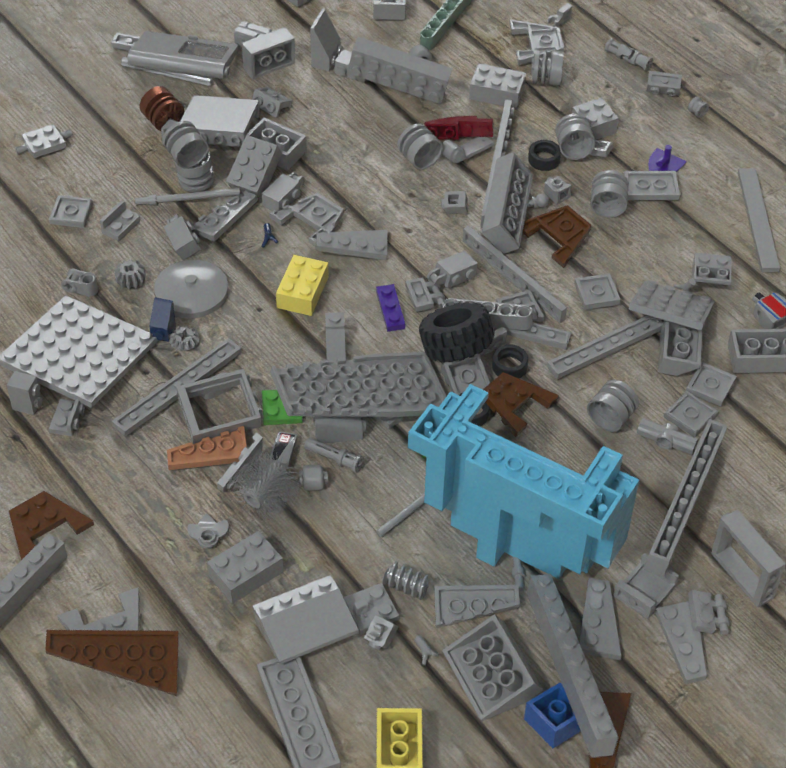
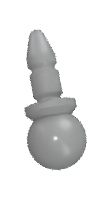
(540, 200)

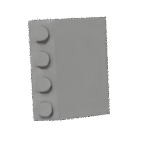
(304, 619)
(492, 669)

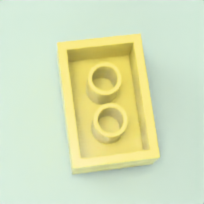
(302, 285)
(399, 738)

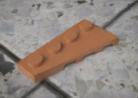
(208, 452)

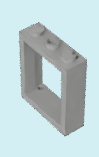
(214, 384)
(758, 590)

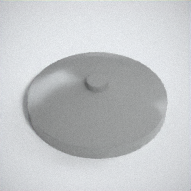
(193, 287)

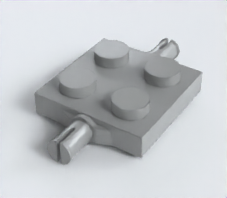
(43, 141)

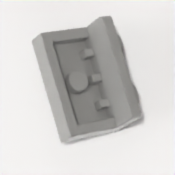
(664, 83)

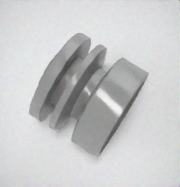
(547, 67)
(575, 136)
(185, 144)
(420, 146)
(198, 177)
(609, 193)
(612, 405)

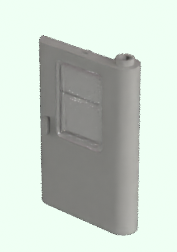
(183, 54)

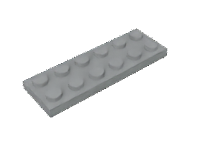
(298, 714)

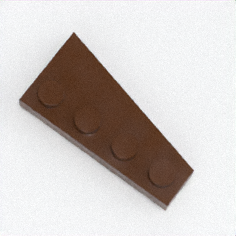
(617, 707)

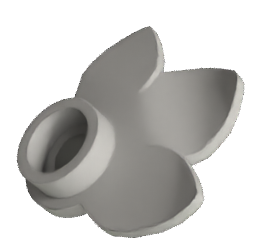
(208, 529)

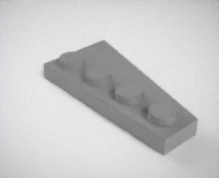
(470, 602)
(683, 641)

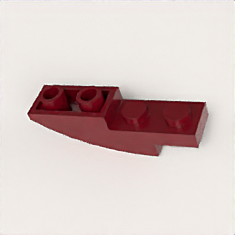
(460, 127)

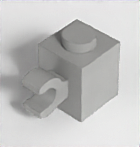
(380, 633)

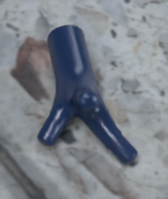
(268, 235)

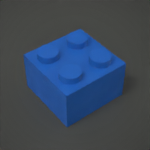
(552, 716)

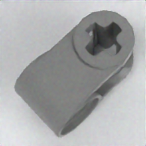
(81, 283)

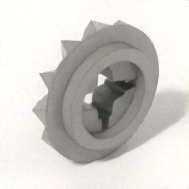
(188, 343)

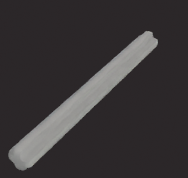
(187, 77)

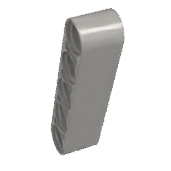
(503, 314)

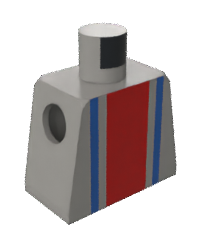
(770, 310)

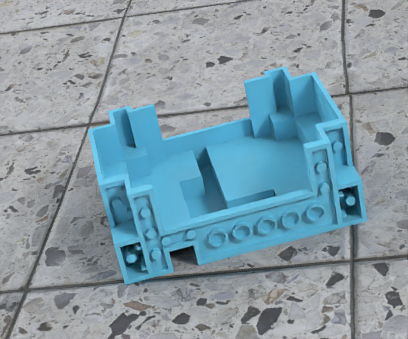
(519, 498)

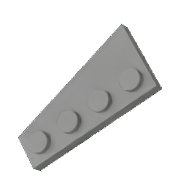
(224, 216)
(354, 243)
(599, 625)

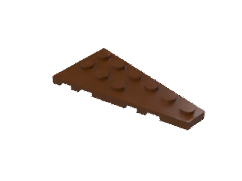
(133, 655)

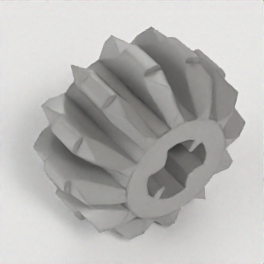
(130, 274)

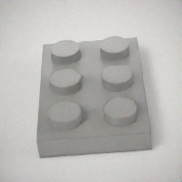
(652, 185)

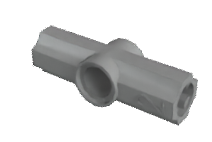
(667, 436)

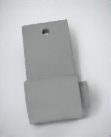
(459, 153)

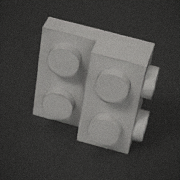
(465, 372)

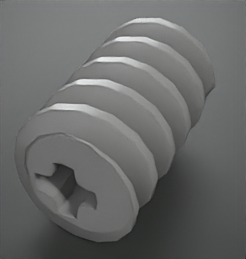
(406, 580)

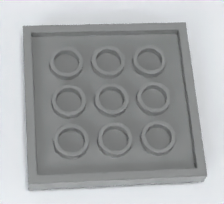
(672, 305)

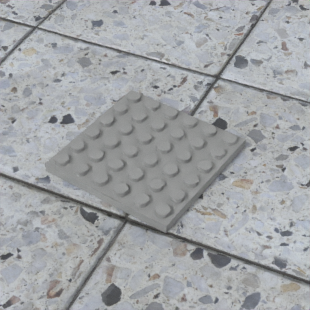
(78, 350)

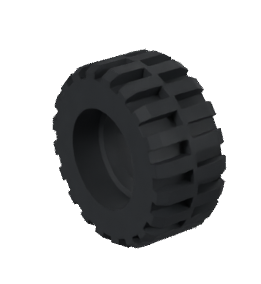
(456, 332)

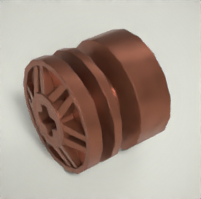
(160, 106)

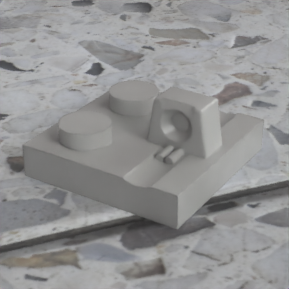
(368, 603)

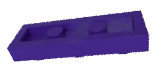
(390, 307)

